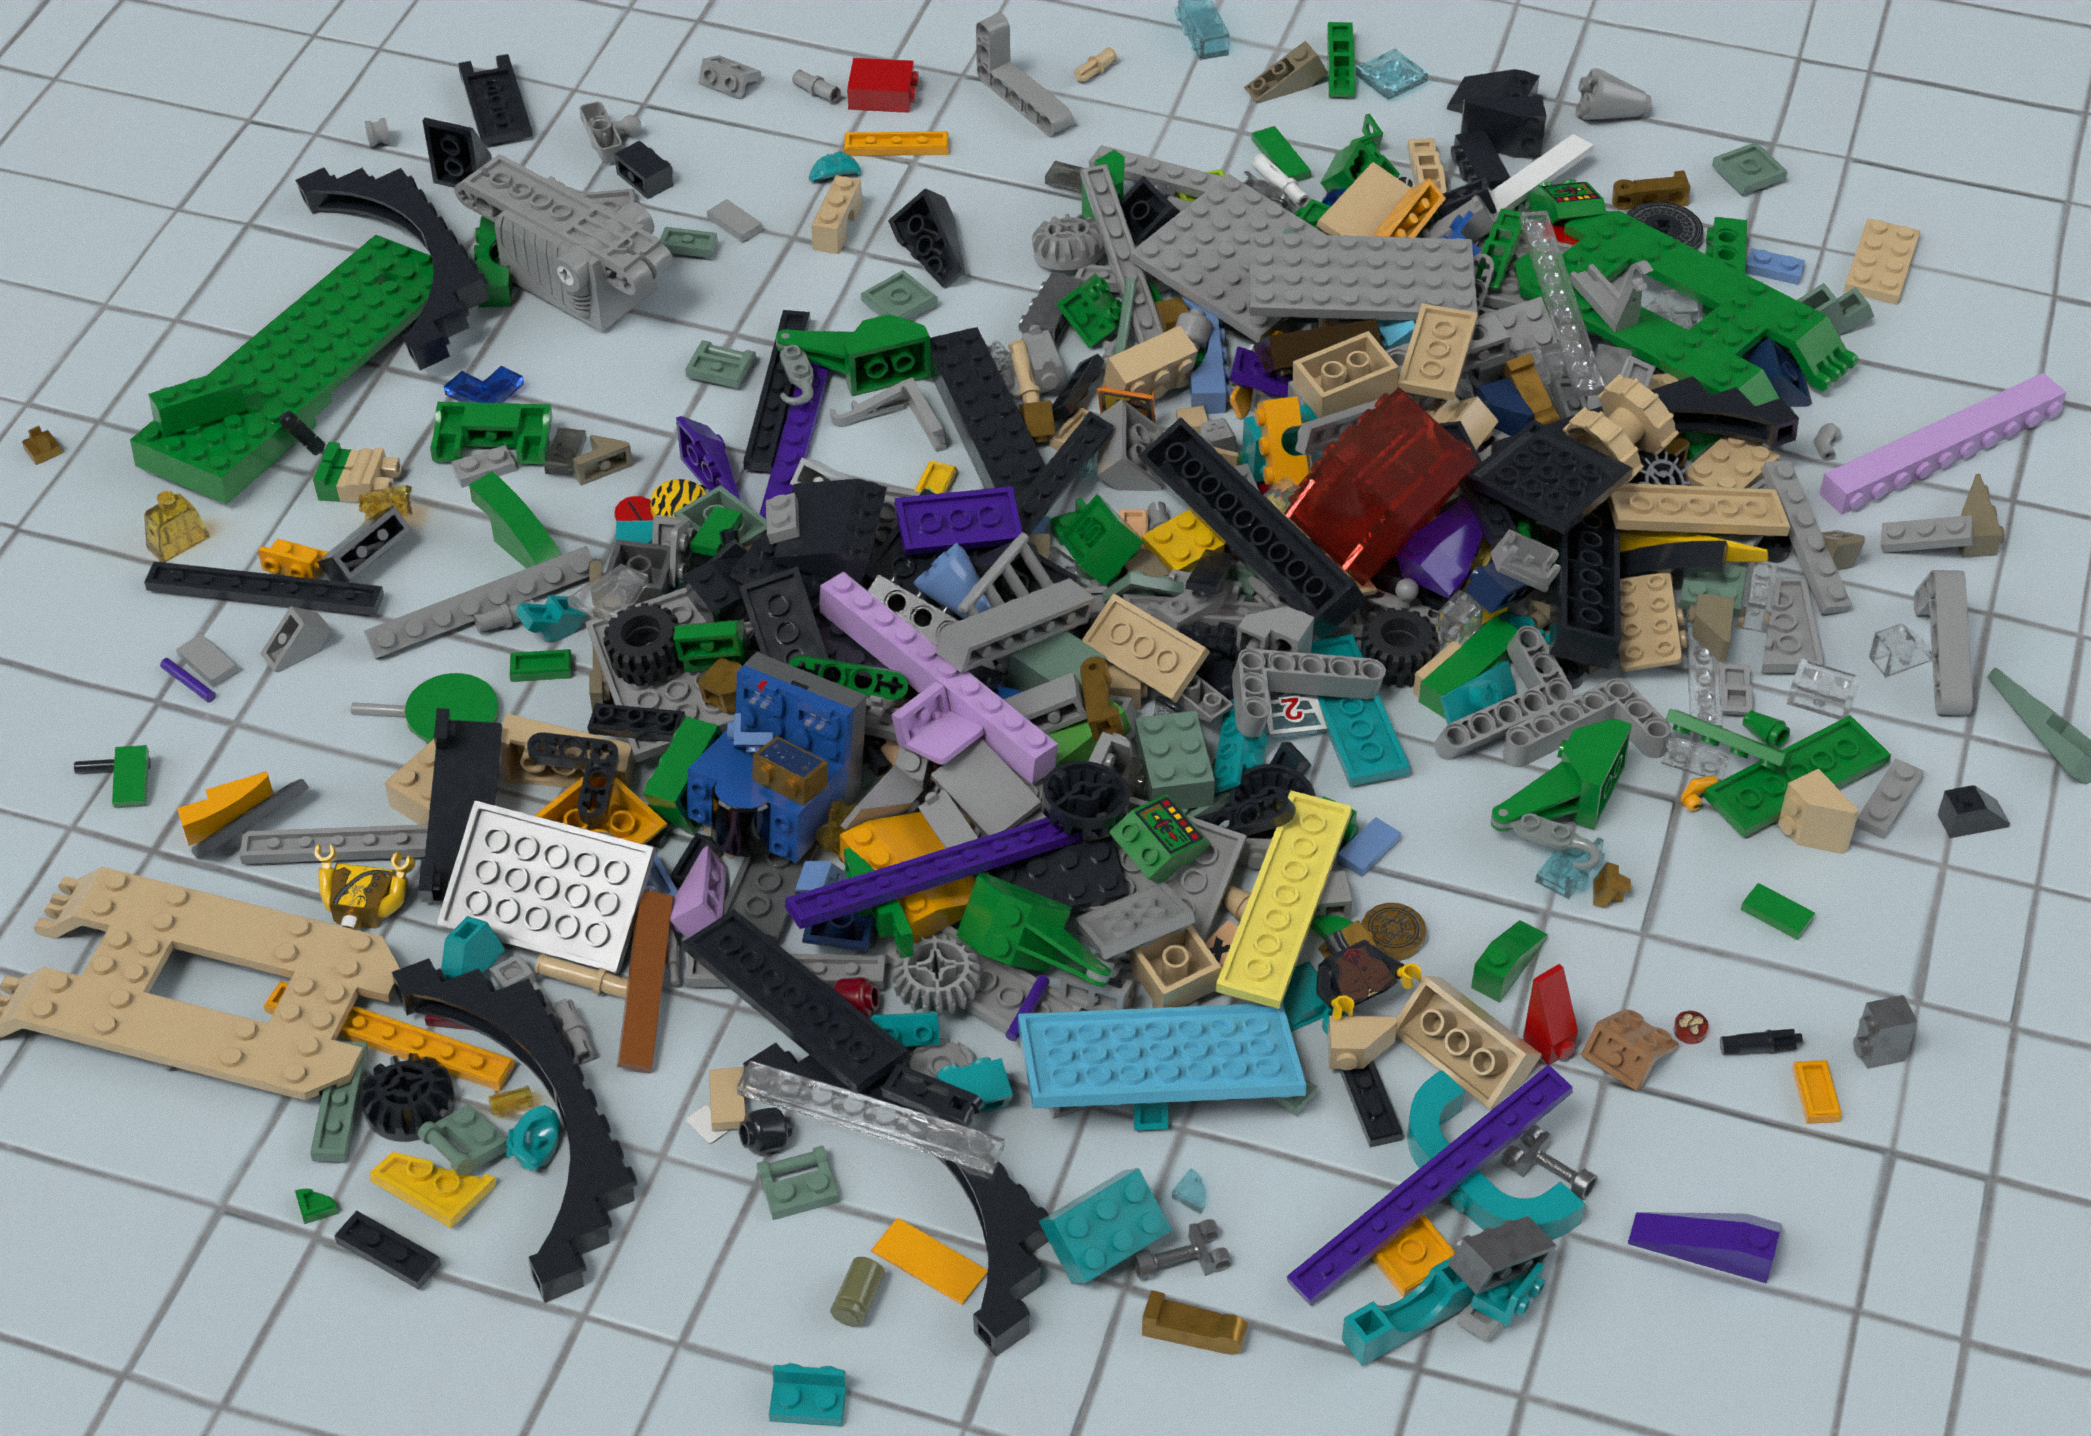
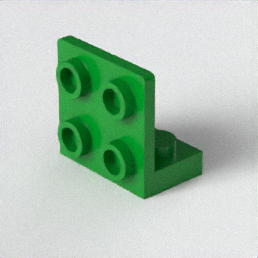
(1091, 310)

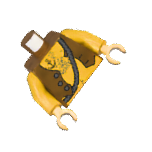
(362, 894)

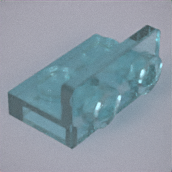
(1560, 874)

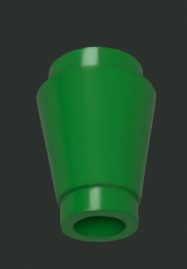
(1767, 729)

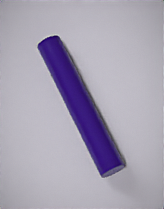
(188, 680)
(1028, 1005)

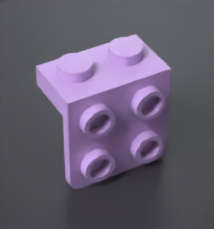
(930, 727)

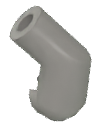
(1823, 438)

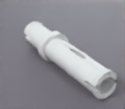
(1277, 177)

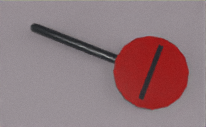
(634, 509)

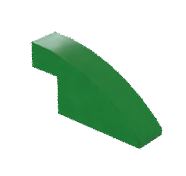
(512, 522)

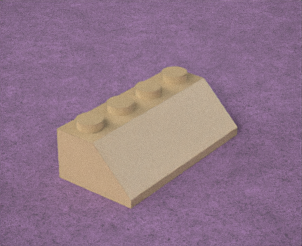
(1465, 1041)

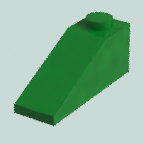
(1506, 959)

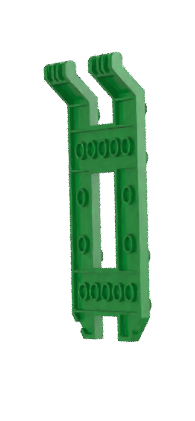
(1713, 347)

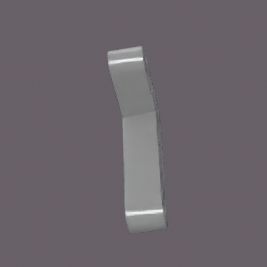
(1013, 84)
(1945, 600)
(1298, 673)
(1609, 700)
(1512, 708)

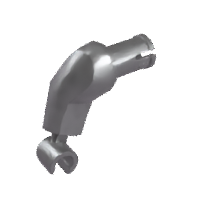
(1267, 189)

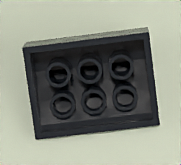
(835, 528)

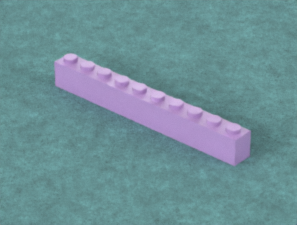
(1942, 443)
(908, 651)

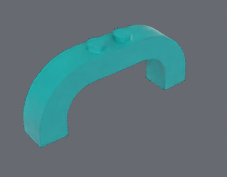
(1434, 1104)

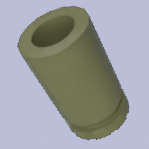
(857, 1291)

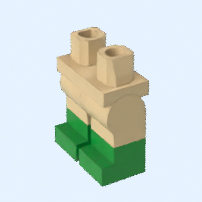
(351, 472)

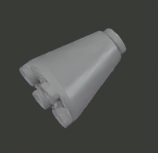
(1610, 97)

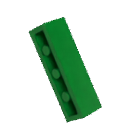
(1473, 658)

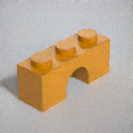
(1274, 418)

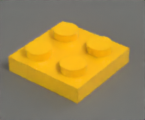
(1181, 541)

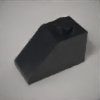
(1970, 812)

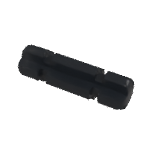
(302, 433)

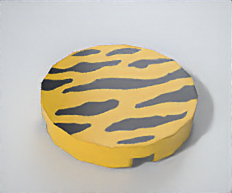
(673, 496)

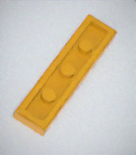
(896, 143)

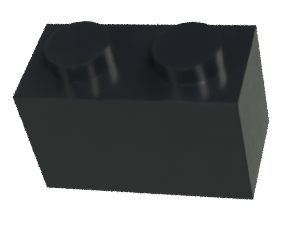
(643, 169)

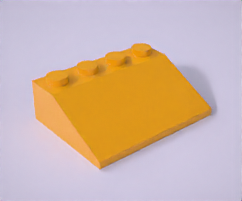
(626, 817)
(899, 839)

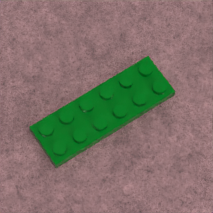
(1756, 794)

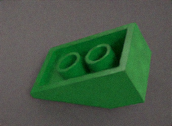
(1101, 540)

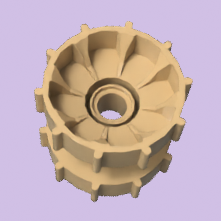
(1629, 419)

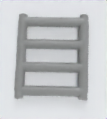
(1003, 567)

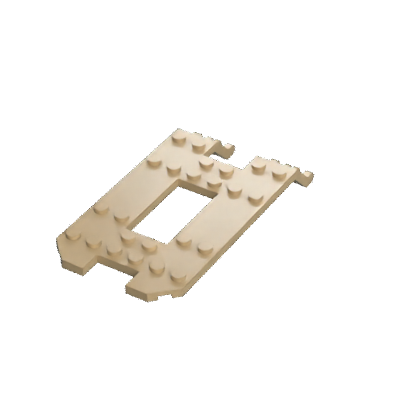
(143, 925)

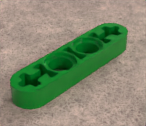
(848, 672)

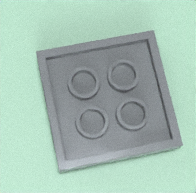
(1135, 921)

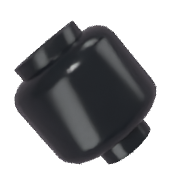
(765, 1130)

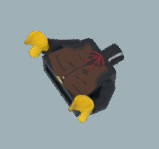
(1358, 974)

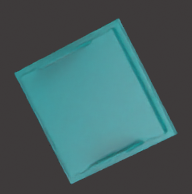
(1301, 1001)

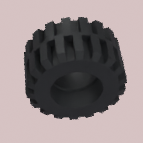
(635, 628)
(1400, 642)

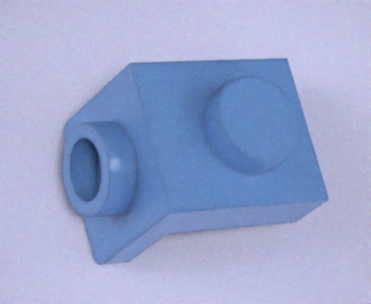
(750, 740)

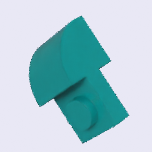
(552, 619)

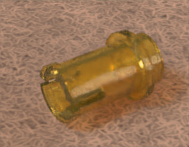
(510, 1100)

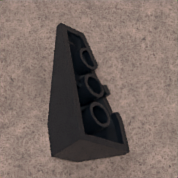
(930, 235)

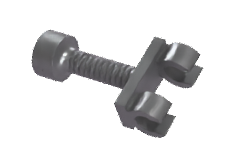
(1539, 1141)
(1199, 1235)

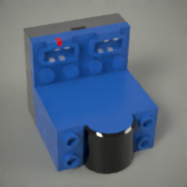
(803, 711)

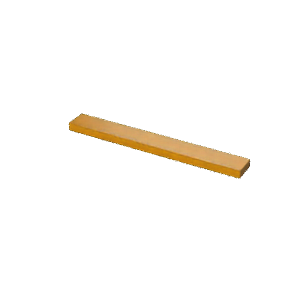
(403, 1038)

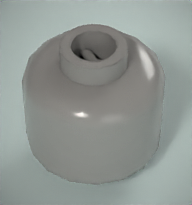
(1196, 327)

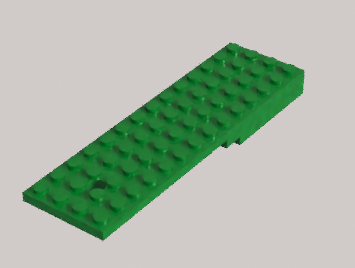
(294, 369)

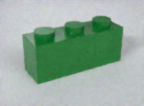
(197, 401)

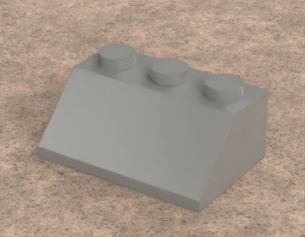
(1118, 455)

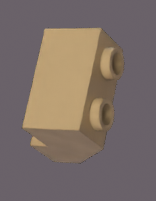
(1471, 412)

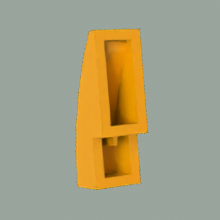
(223, 806)

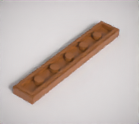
(645, 982)

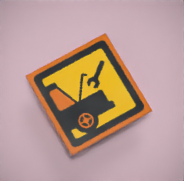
(1142, 402)

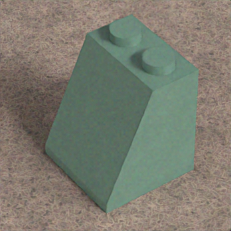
(1048, 661)

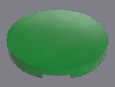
(462, 693)

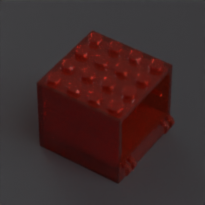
(1379, 484)

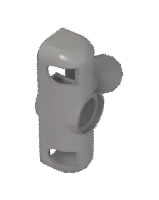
(604, 131)
(1405, 597)

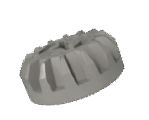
(1067, 243)

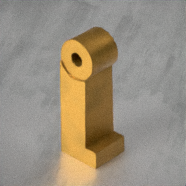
(1667, 189)
(1529, 385)
(1095, 684)
(1192, 1325)

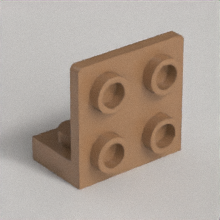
(1627, 1047)

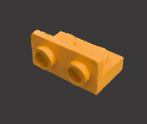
(291, 559)

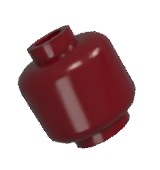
(859, 993)

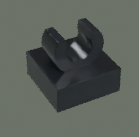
(1291, 757)

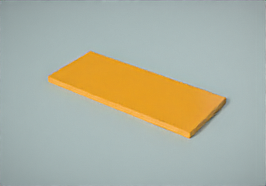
(929, 1261)

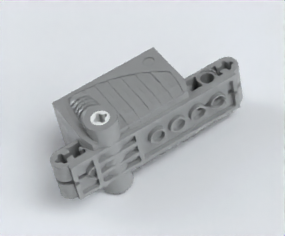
(567, 244)

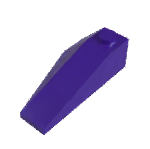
(705, 455)
(1443, 550)
(1719, 1241)

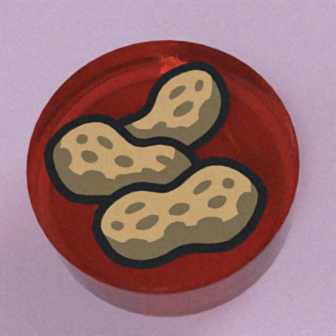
(1690, 1027)

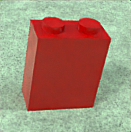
(882, 85)

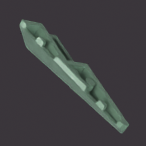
(2056, 733)

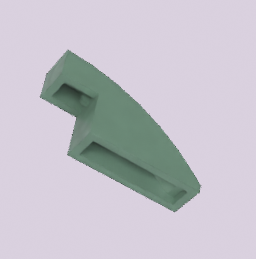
(1844, 312)

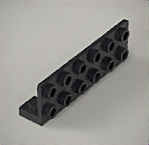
(463, 773)

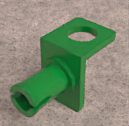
(1373, 140)

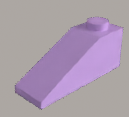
(700, 896)

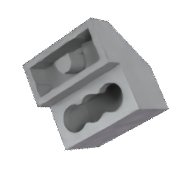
(1276, 630)

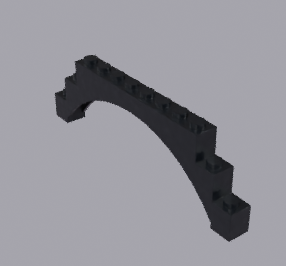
(399, 201)
(1719, 413)
(521, 1025)
(1002, 1209)

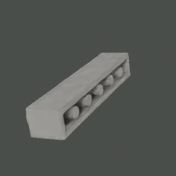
(1014, 625)

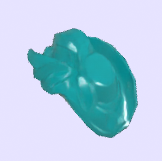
(833, 165)
(534, 1138)

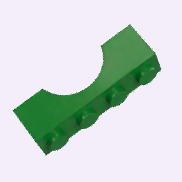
(487, 256)

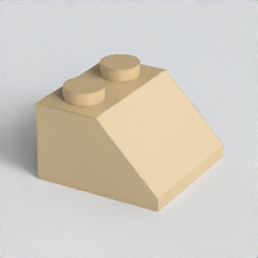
(1818, 814)

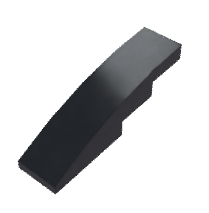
(1677, 558)

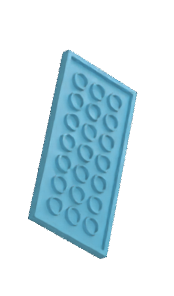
(1159, 1055)

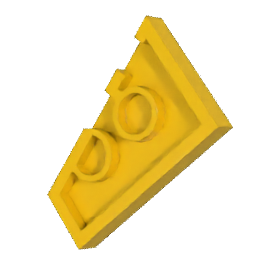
(431, 1189)

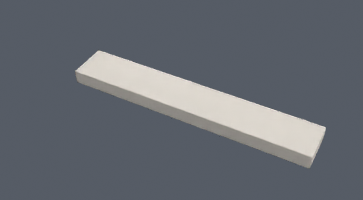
(1543, 169)

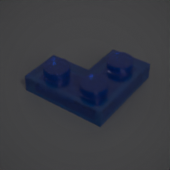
(493, 389)

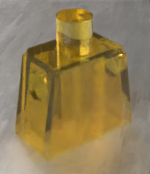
(172, 526)

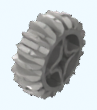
(957, 973)

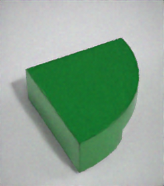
(1329, 924)
(315, 1205)

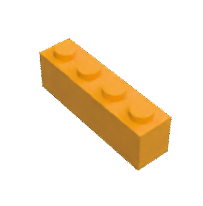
(1412, 211)

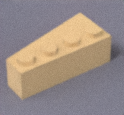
(520, 769)

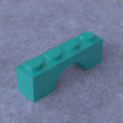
(1380, 1329)

